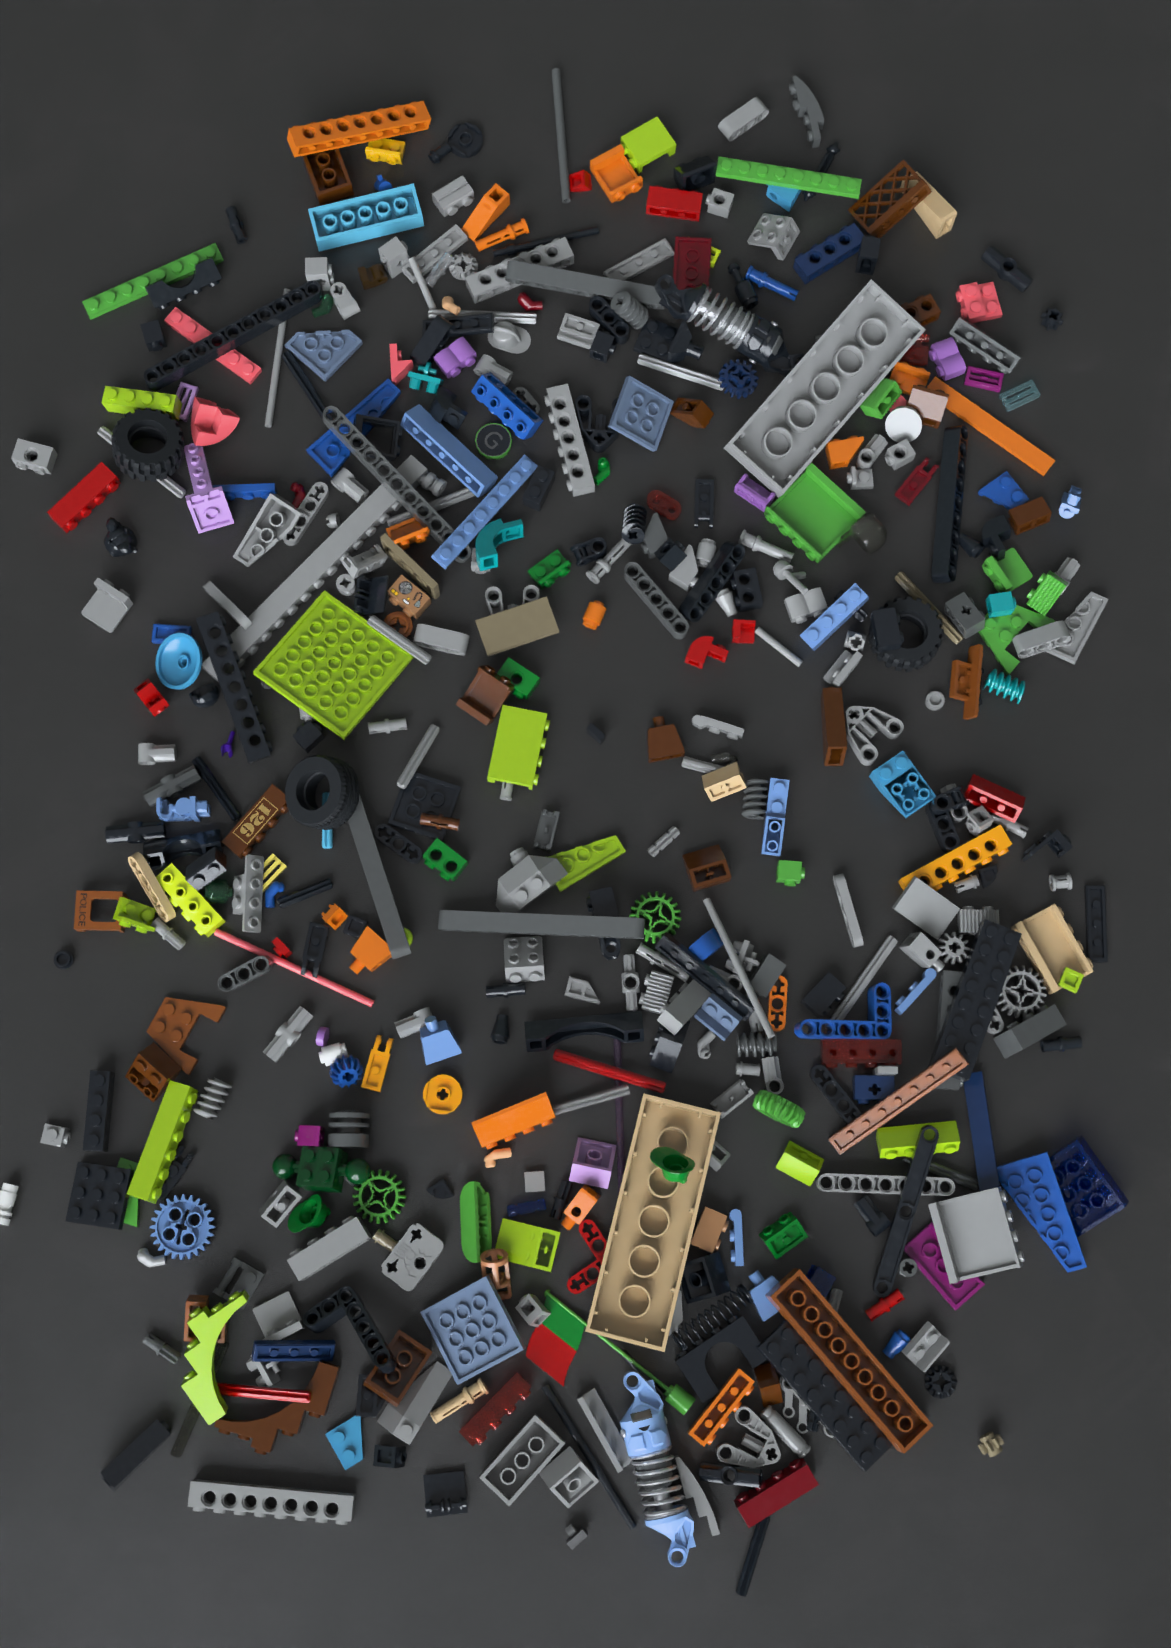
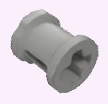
(1060, 882)

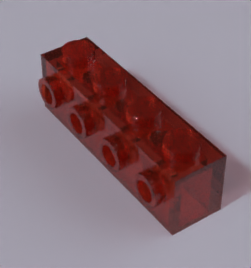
(861, 1052)
(500, 1404)

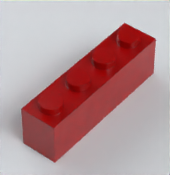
(84, 497)

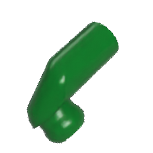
(603, 471)

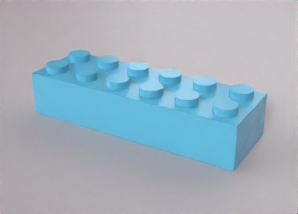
(366, 217)

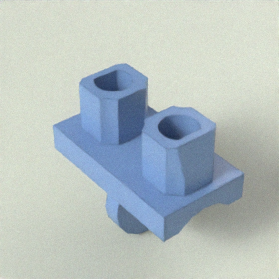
(1070, 502)

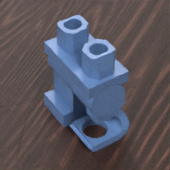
(183, 810)

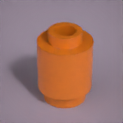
(594, 614)

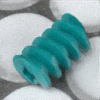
(1005, 685)

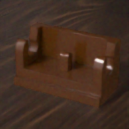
(1029, 515)

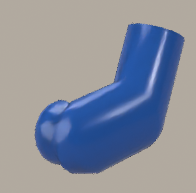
(270, 893)

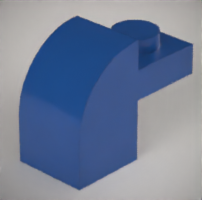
(706, 945)

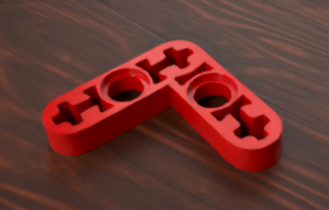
(598, 1255)

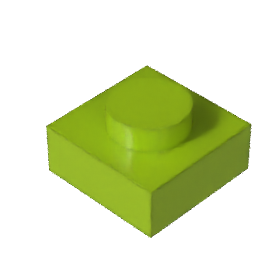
(1070, 980)

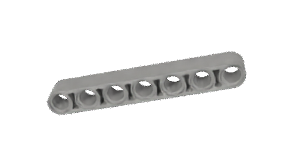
(875, 1188)

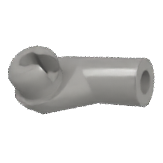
(703, 1045)
(148, 1260)

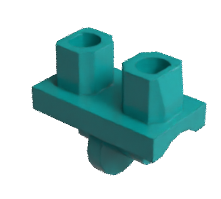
(416, 379)

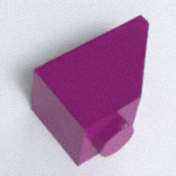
(310, 1135)

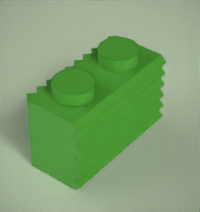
(881, 398)
(1047, 592)

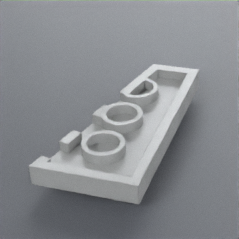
(1080, 626)

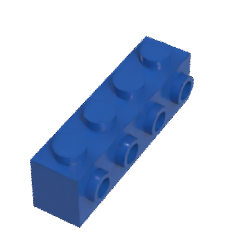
(506, 406)

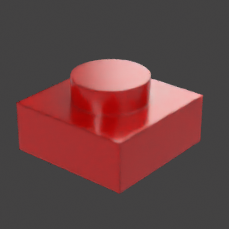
(280, 948)

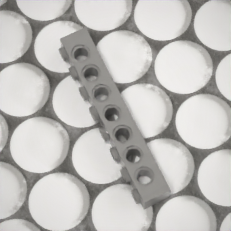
(344, 1501)

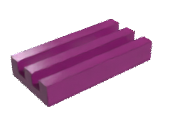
(979, 383)

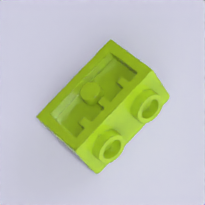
(134, 914)

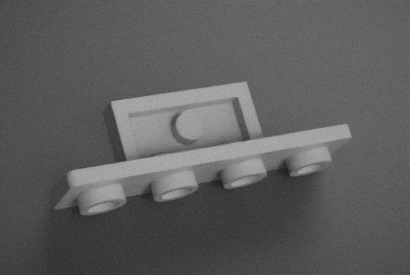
(248, 894)

